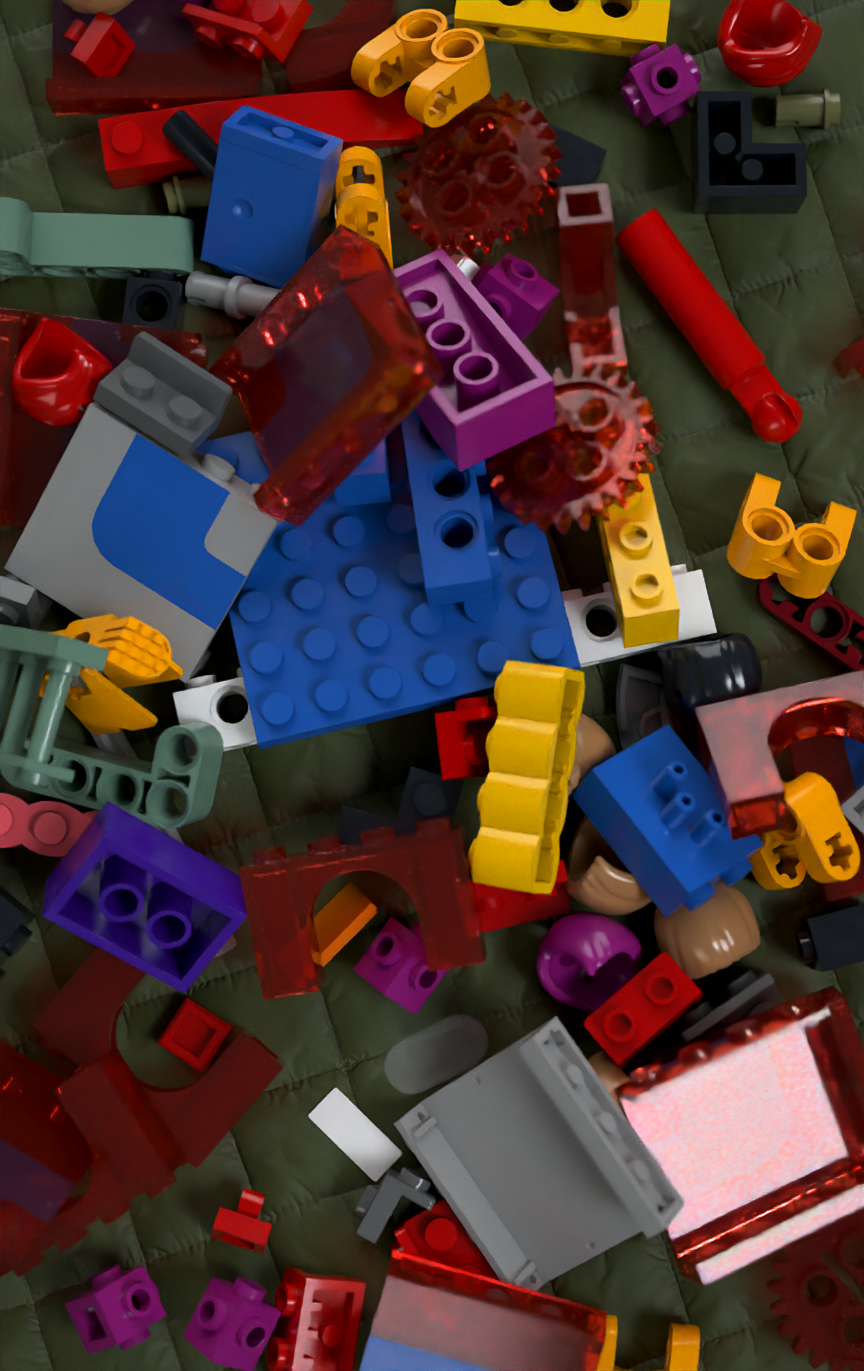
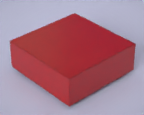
(195, 1034)

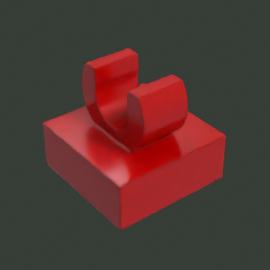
(100, 46)
(243, 1227)

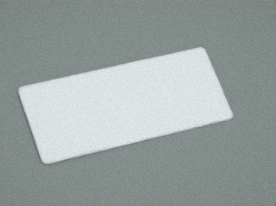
(355, 1134)

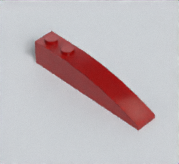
(142, 155)

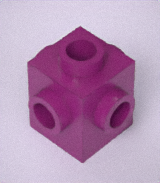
(644, 94)
(516, 293)
(399, 966)
(116, 1309)
(232, 1323)

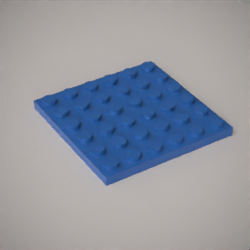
(341, 618)

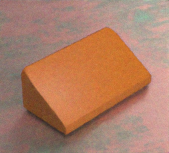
(342, 920)

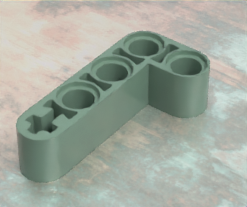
(92, 244)
(153, 781)

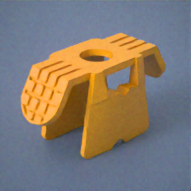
(134, 658)

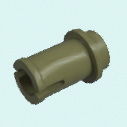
(807, 110)
(187, 193)

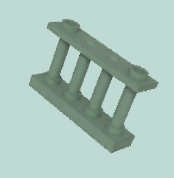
(38, 653)

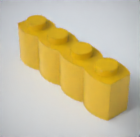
(528, 776)

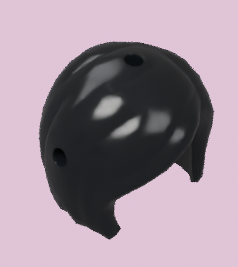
(709, 672)

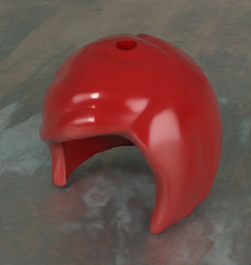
(766, 41)
(57, 375)

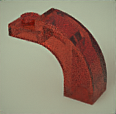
(325, 53)
(588, 278)

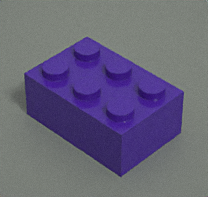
(145, 897)

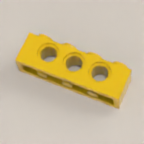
(580, 29)
(639, 570)

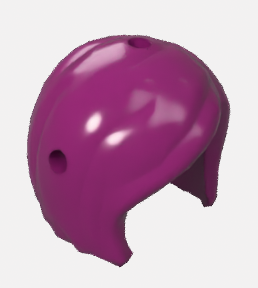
(587, 959)

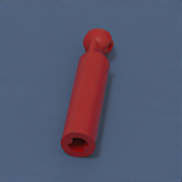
(709, 325)

